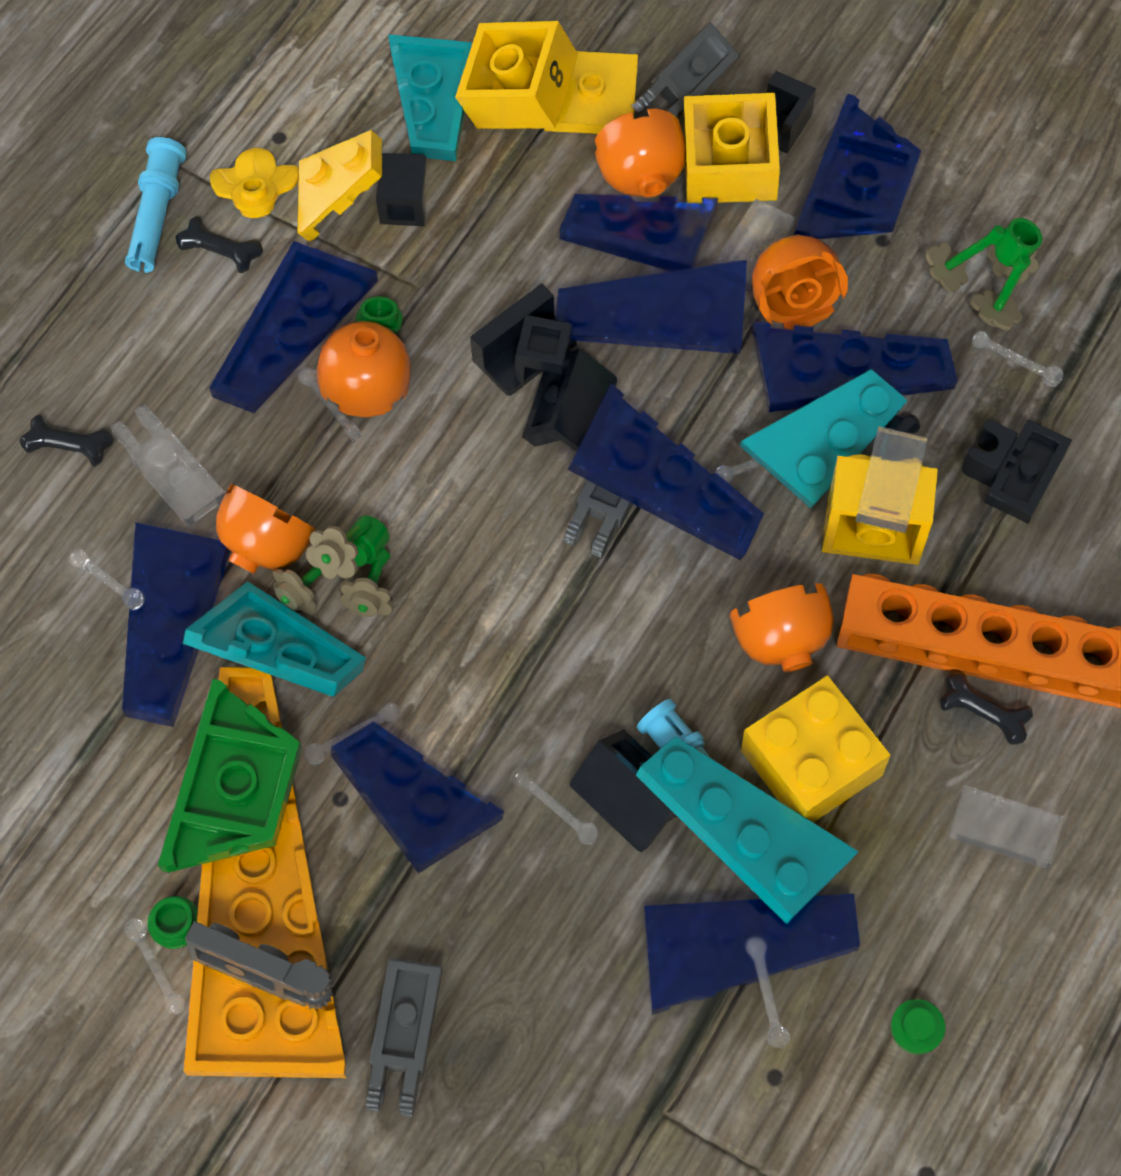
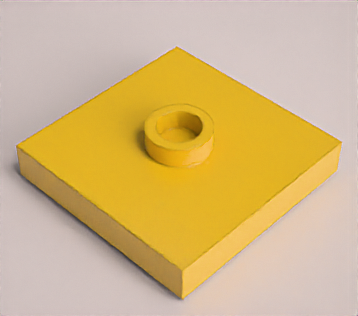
(598, 92)

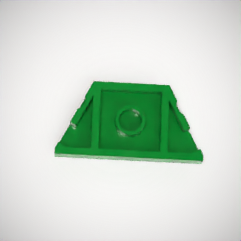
(231, 785)

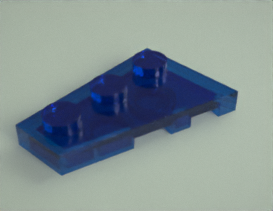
(646, 232)
(411, 799)

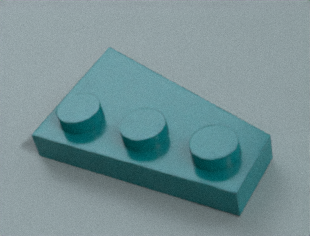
(427, 87)
(806, 443)
(275, 640)

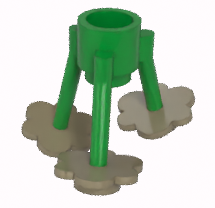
(1013, 255)
(340, 554)

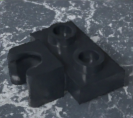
(1016, 467)

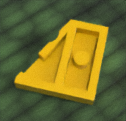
(335, 179)

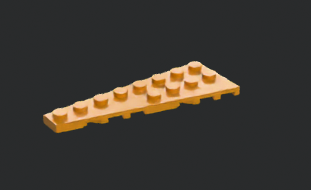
(270, 902)

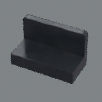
(497, 342)
(567, 401)
(615, 792)

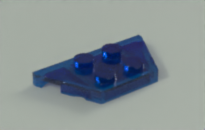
(859, 178)

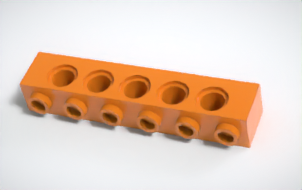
(967, 650)

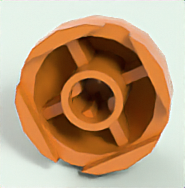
(641, 153)
(798, 281)
(364, 369)
(259, 532)
(785, 626)

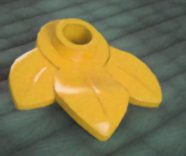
(254, 182)

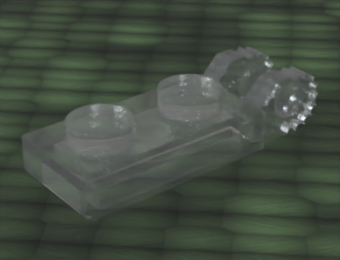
(170, 468)

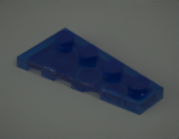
(663, 310)
(291, 319)
(807, 364)
(645, 467)
(179, 584)
(703, 944)

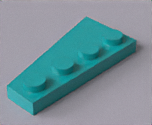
(750, 831)

